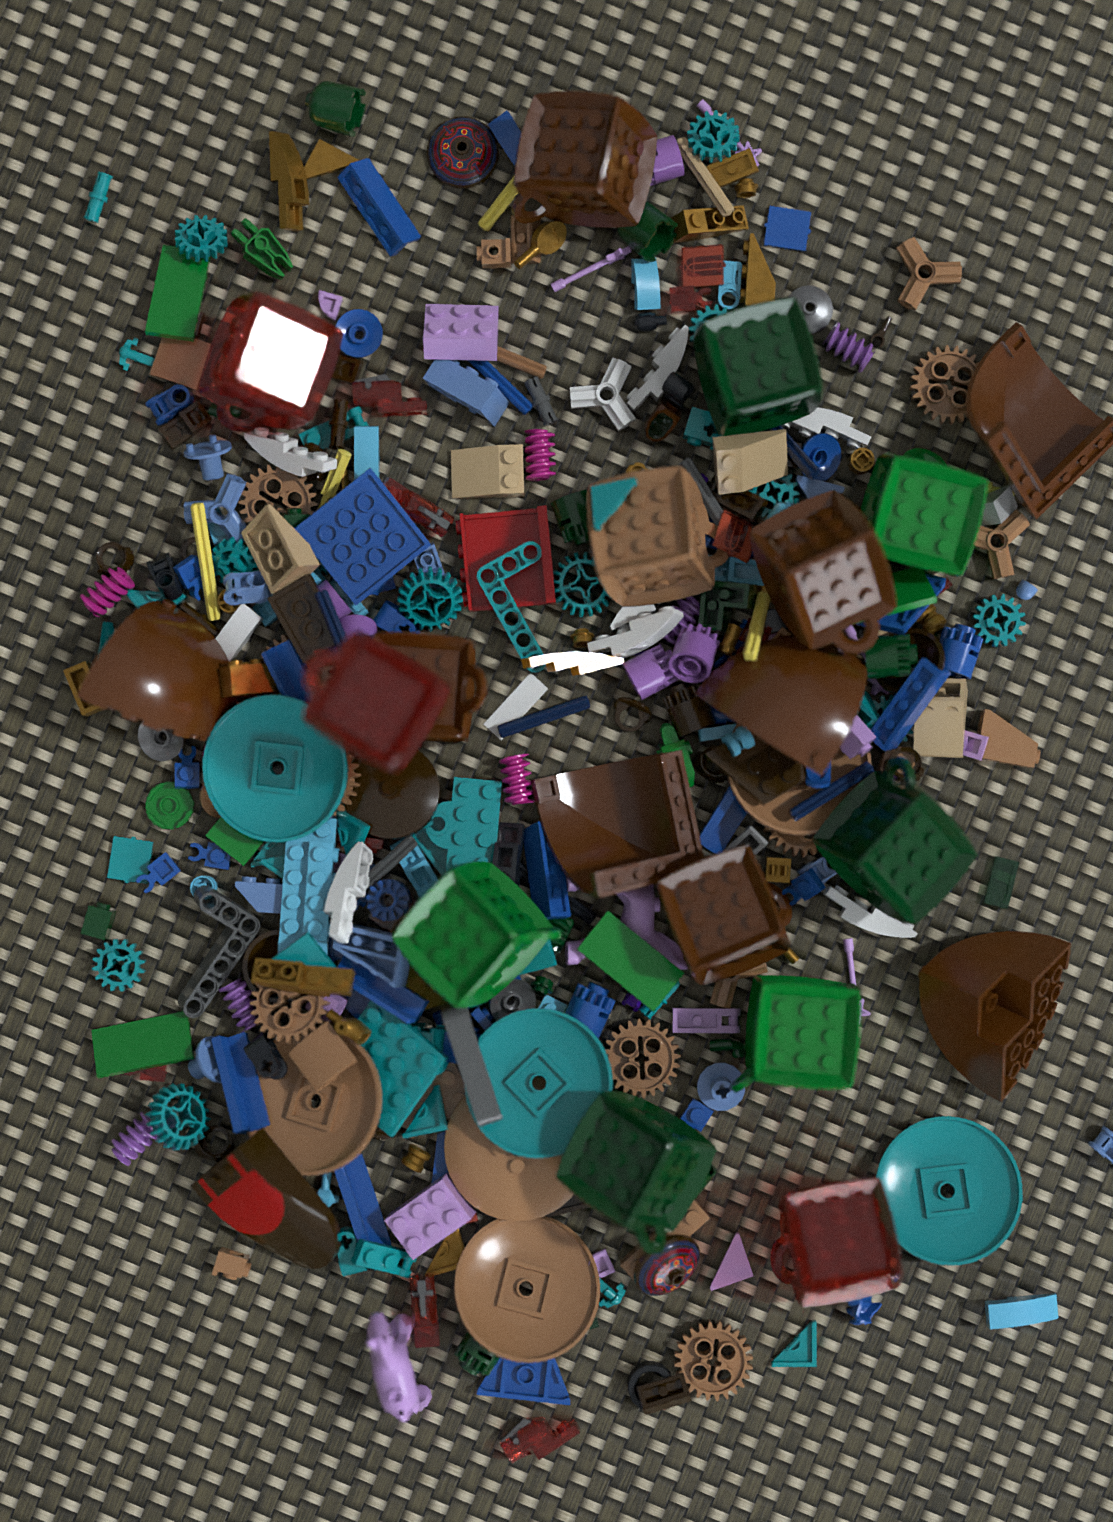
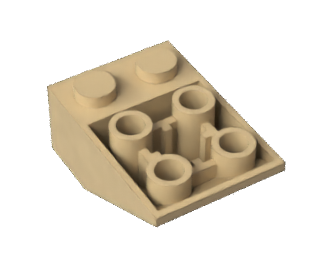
(942, 723)

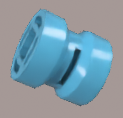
(738, 740)
(203, 880)

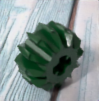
(566, 926)

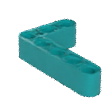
(510, 605)

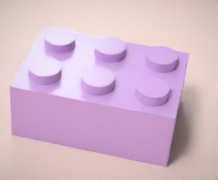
(461, 332)
(429, 1216)

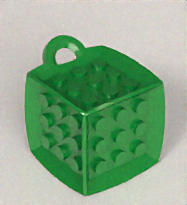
(924, 510)
(472, 933)
(801, 1033)

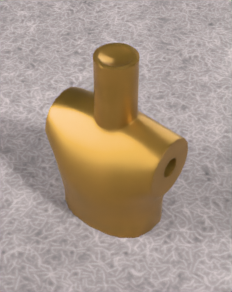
(350, 1027)

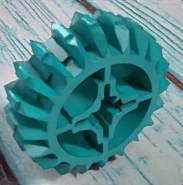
(571, 587)
(421, 602)
(165, 1118)

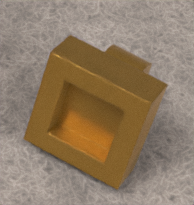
(778, 870)

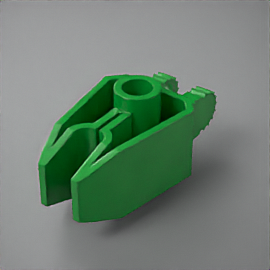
(263, 250)
(673, 743)

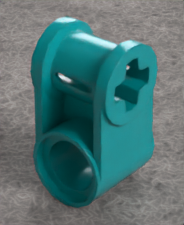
(346, 1252)

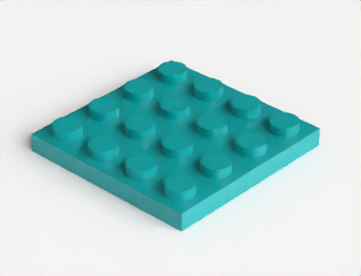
(403, 1061)

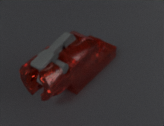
(387, 395)
(420, 509)
(424, 1311)
(536, 1437)

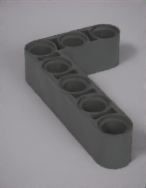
(219, 950)
(471, 1064)

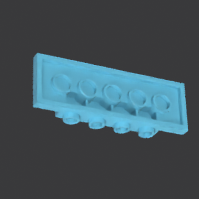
(306, 886)

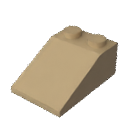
(749, 460)
(488, 472)
(278, 550)

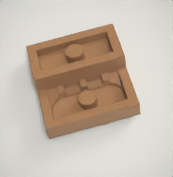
(180, 361)
(322, 1057)

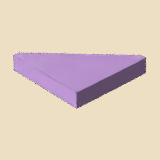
(733, 1266)

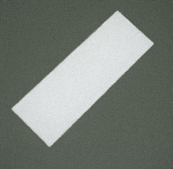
(517, 703)

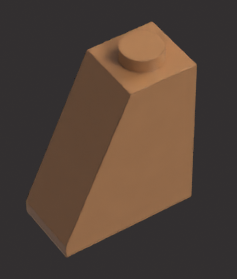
(1006, 742)

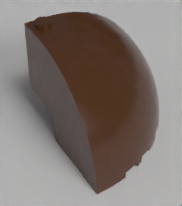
(161, 671)
(792, 697)
(991, 1003)

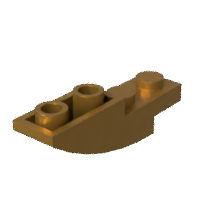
(289, 172)
(302, 978)

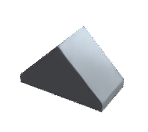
(998, 506)
(749, 837)

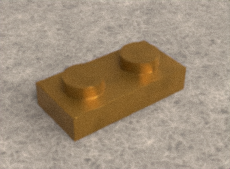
(733, 168)

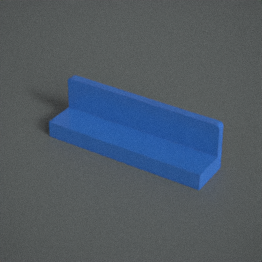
(378, 206)
(287, 670)
(908, 704)
(722, 823)
(545, 876)
(399, 1001)
(240, 1084)
(362, 1202)

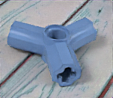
(228, 498)

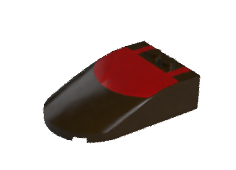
(271, 1203)

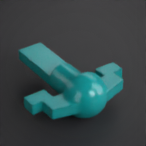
(125, 352)
(614, 1298)

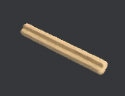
(705, 178)

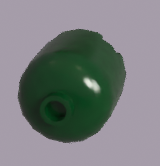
(336, 107)
(651, 234)

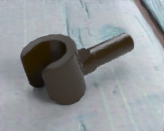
(882, 331)

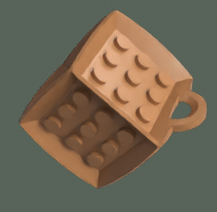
(655, 540)

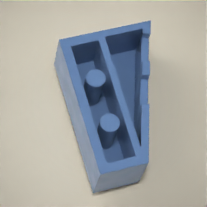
(467, 388)
(377, 953)

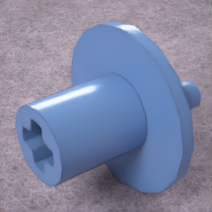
(209, 456)
(205, 1062)
(714, 1087)

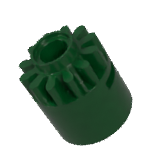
(572, 517)
(891, 657)
(474, 1357)

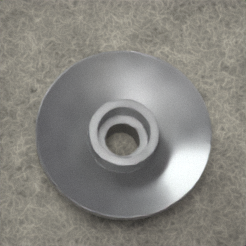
(823, 307)
(156, 746)
(522, 999)

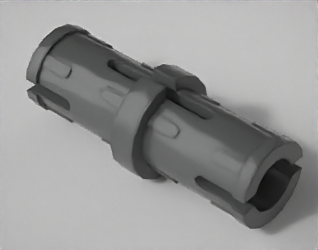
(541, 401)

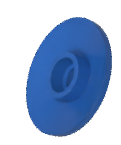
(362, 321)
(827, 452)

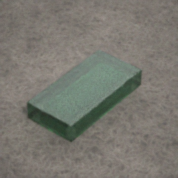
(1001, 882)

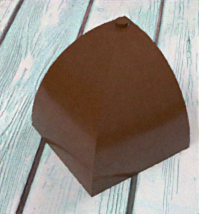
(1032, 422)
(620, 822)

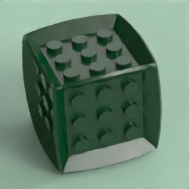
(758, 367)
(895, 844)
(635, 1165)

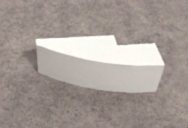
(238, 630)

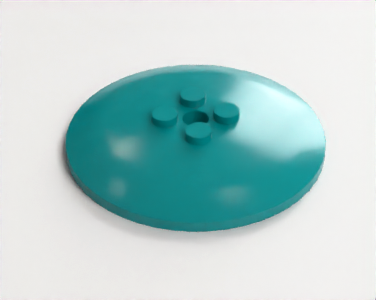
(242, 777)
(546, 1046)
(983, 1183)

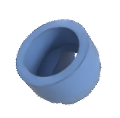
(1026, 590)

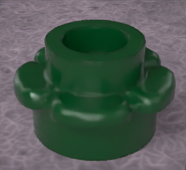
(542, 986)

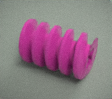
(539, 454)
(108, 591)
(516, 779)

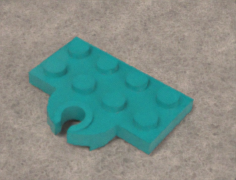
(468, 821)

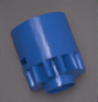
(960, 650)
(401, 896)
(591, 1006)

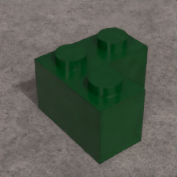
(717, 603)

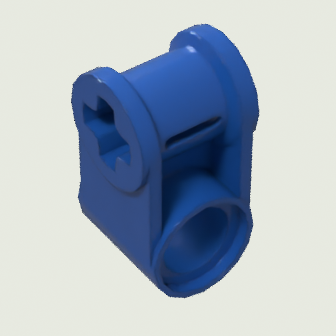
(168, 404)
(392, 620)

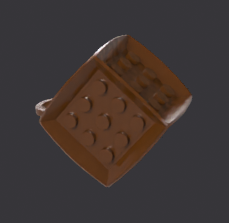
(584, 160)
(824, 571)
(453, 662)
(725, 914)

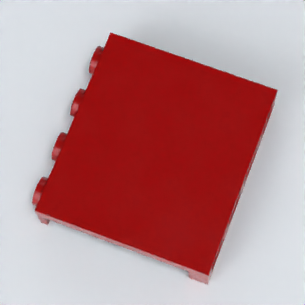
(494, 534)

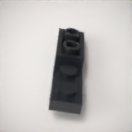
(509, 850)

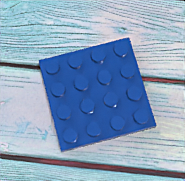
(362, 536)

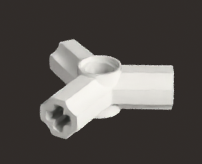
(613, 381)

